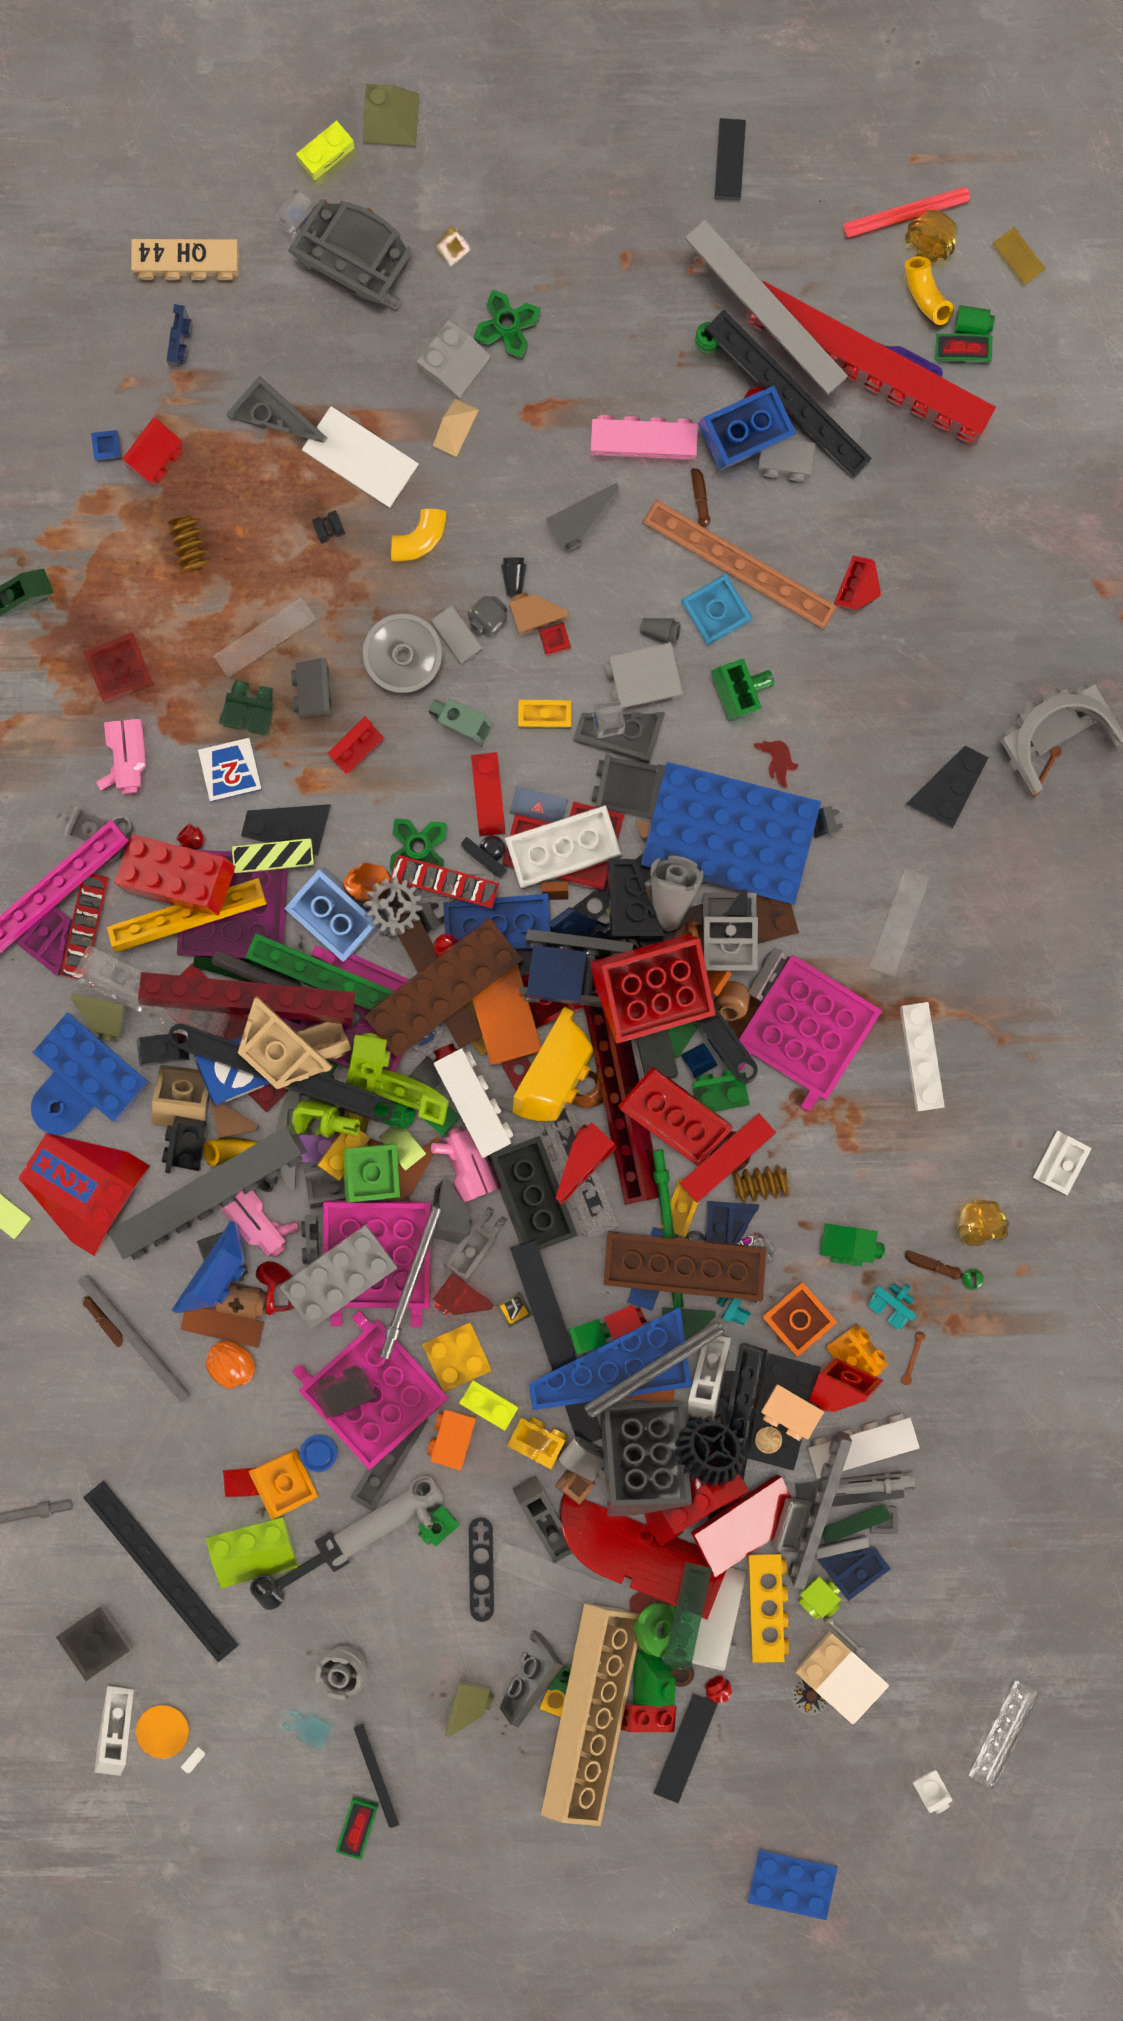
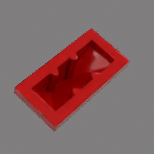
(859, 584)
(239, 1483)

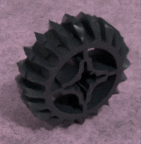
(726, 1454)

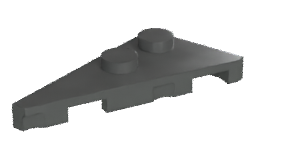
(269, 409)
(309, 1229)

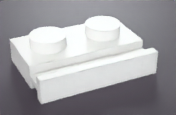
(1062, 1162)

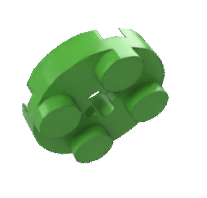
(646, 1628)

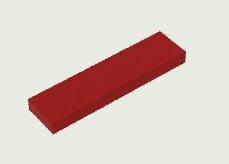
(727, 1157)

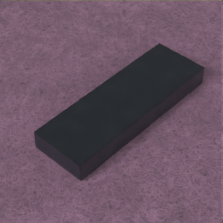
(730, 158)

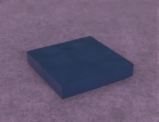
(556, 974)

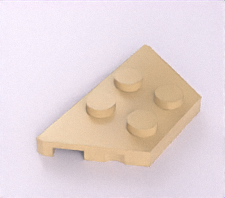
(277, 1049)

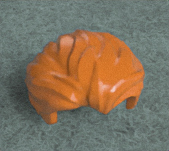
(361, 880)
(229, 1364)

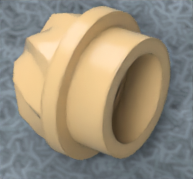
(768, 1440)

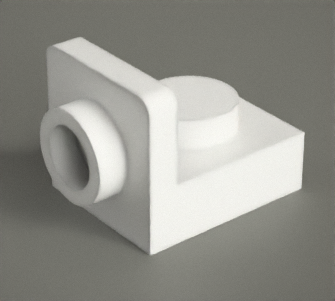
(933, 1792)

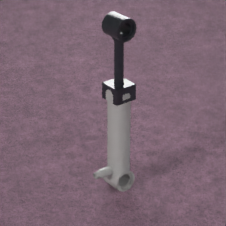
(337, 1548)

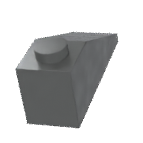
(577, 520)
(542, 1517)

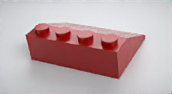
(654, 987)

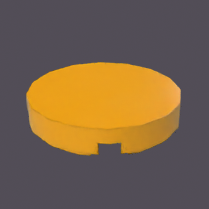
(162, 1731)

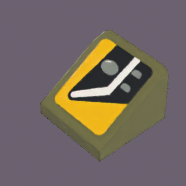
(514, 1309)

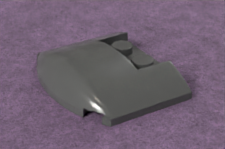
(351, 248)

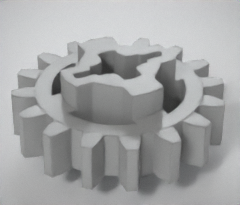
(403, 906)

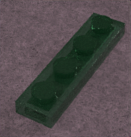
(687, 1617)

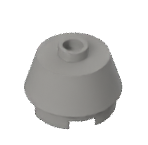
(341, 1672)

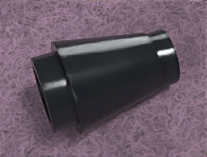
(513, 574)

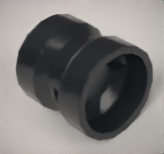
(334, 524)

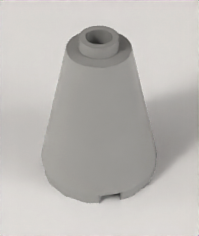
(674, 889)

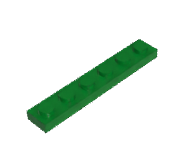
(314, 971)

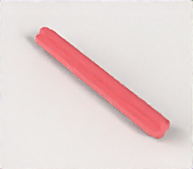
(906, 211)

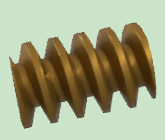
(189, 544)
(760, 1183)

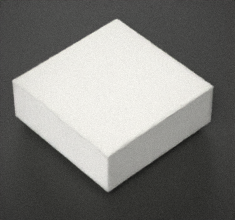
(194, 1759)

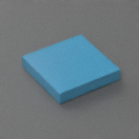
(716, 609)

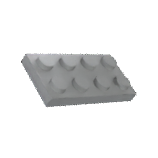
(338, 1276)

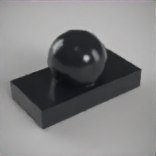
(487, 853)

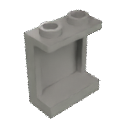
(644, 676)

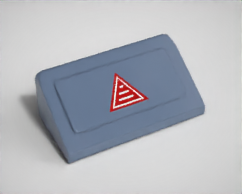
(538, 805)

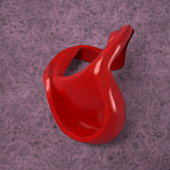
(273, 1275)

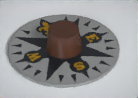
(807, 1699)

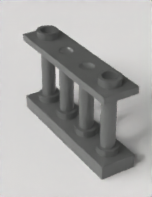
(592, 946)

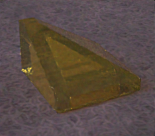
(452, 245)

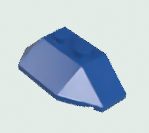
(215, 1274)

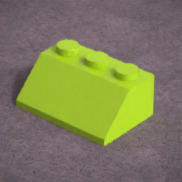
(251, 1551)

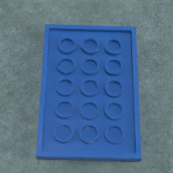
(733, 831)

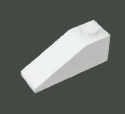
(709, 1379)
(114, 1731)

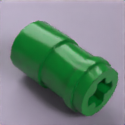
(704, 342)

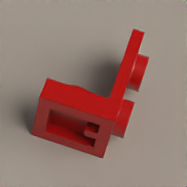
(648, 1718)

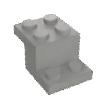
(729, 941)

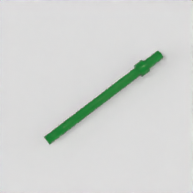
(662, 1177)

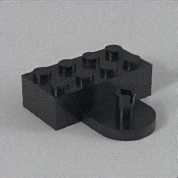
(793, 1376)

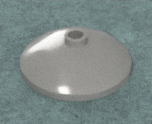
(400, 634)

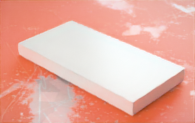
(361, 457)
(563, 847)
(717, 1631)

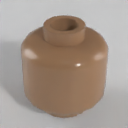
(732, 1001)

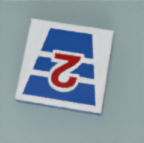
(229, 769)

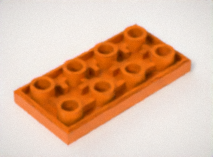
(506, 1020)

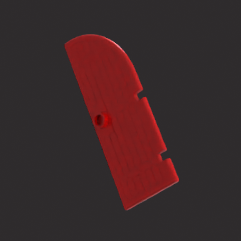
(627, 1548)

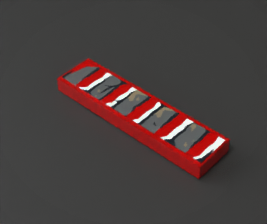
(445, 881)
(84, 922)

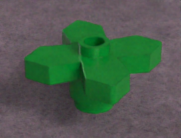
(521, 318)
(429, 837)

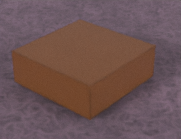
(556, 890)

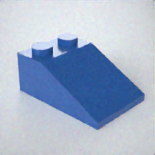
(746, 427)

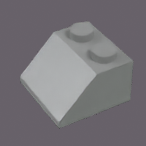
(453, 359)

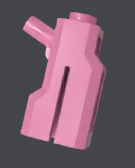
(125, 772)
(472, 1171)
(270, 1237)

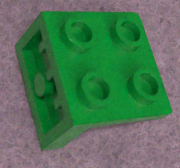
(721, 1092)

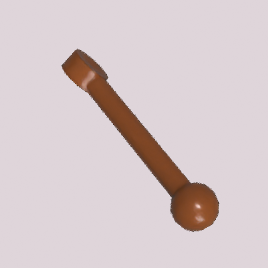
(1055, 753)
(906, 1379)

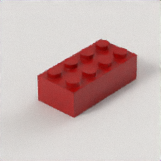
(175, 874)

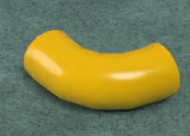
(926, 292)
(422, 538)
(222, 1149)

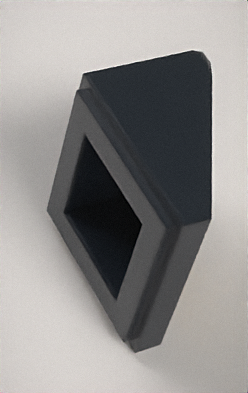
(739, 906)

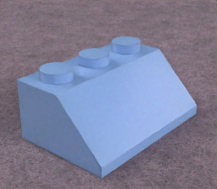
(331, 914)

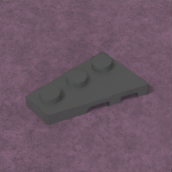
(635, 742)
(536, 1674)

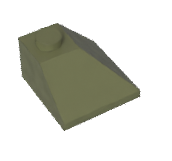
(390, 115)
(102, 1016)
(468, 1705)

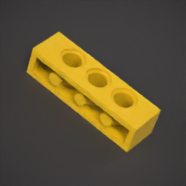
(762, 1650)

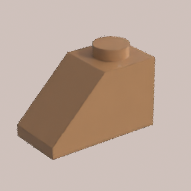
(535, 613)

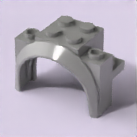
(1052, 724)

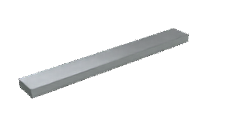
(766, 307)

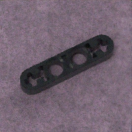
(481, 1569)

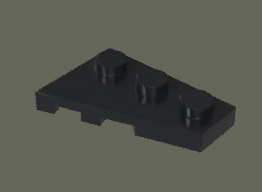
(287, 824)

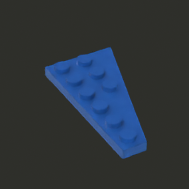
(613, 1363)

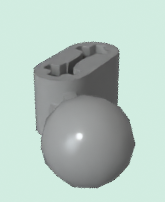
(584, 1459)

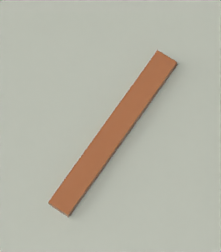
(739, 564)

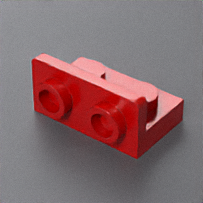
(355, 745)

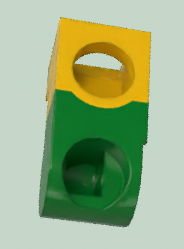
(555, 1693)

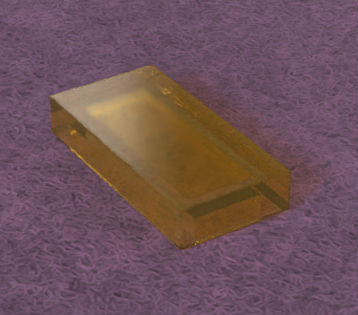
(1019, 256)

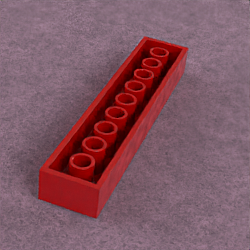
(889, 372)

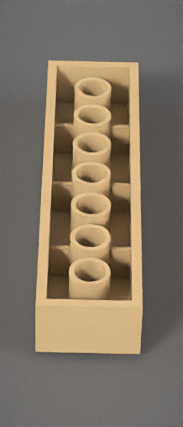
(591, 1716)

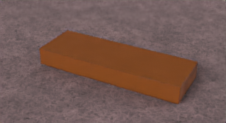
(223, 1326)

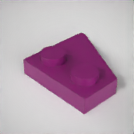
(48, 939)

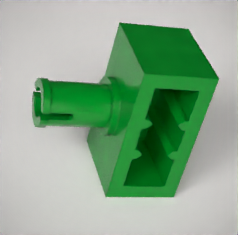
(739, 689)
(852, 1244)

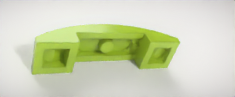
(405, 1091)

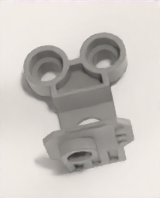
(77, 818)

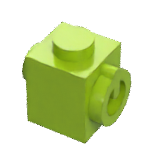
(369, 1055)
(820, 1598)

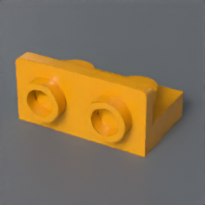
(858, 1350)

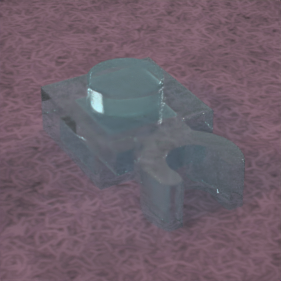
(312, 1730)

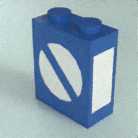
(226, 1083)

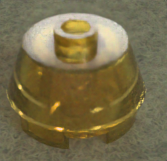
(932, 235)
(982, 1222)

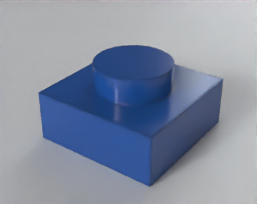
(106, 445)
(699, 1060)

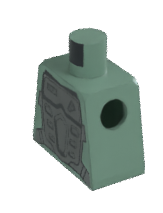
(470, 724)

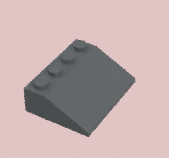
(641, 1458)

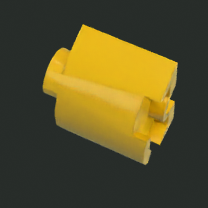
(538, 1443)

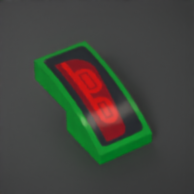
(963, 347)
(356, 1828)

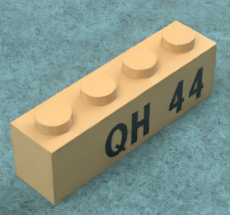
(185, 258)

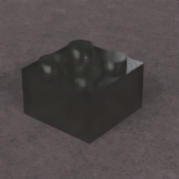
(346, 1392)
(94, 1642)

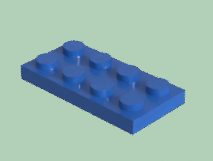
(510, 914)

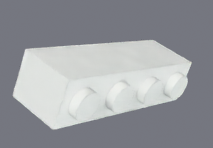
(922, 1057)
(473, 1103)
(870, 1444)

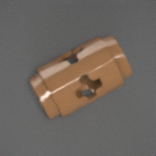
(251, 1302)

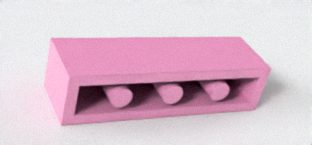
(644, 438)

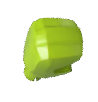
(328, 1117)

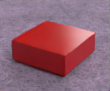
(554, 639)

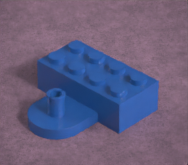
(83, 1078)

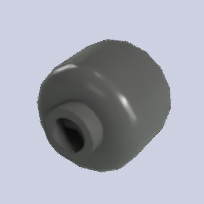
(487, 615)

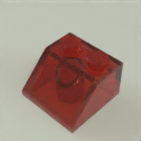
(460, 1298)

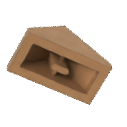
(230, 1122)

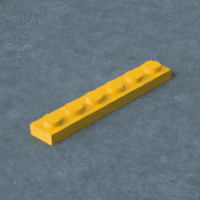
(178, 918)

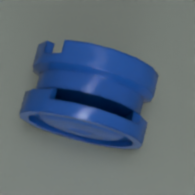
(318, 1453)

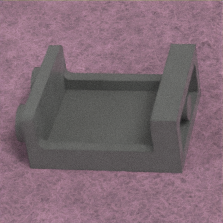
(628, 786)

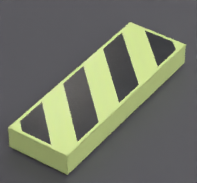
(273, 856)

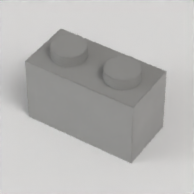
(788, 458)

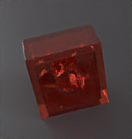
(119, 668)

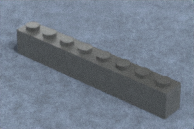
(208, 1191)

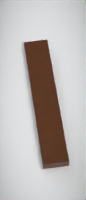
(421, 954)

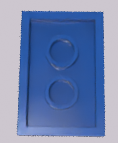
(792, 1884)

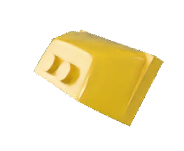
(554, 1072)

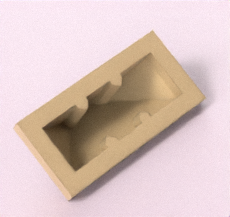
(455, 427)

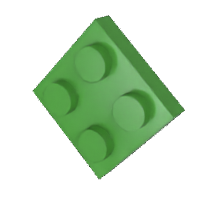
(371, 1172)

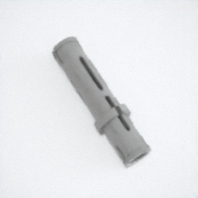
(881, 1483)

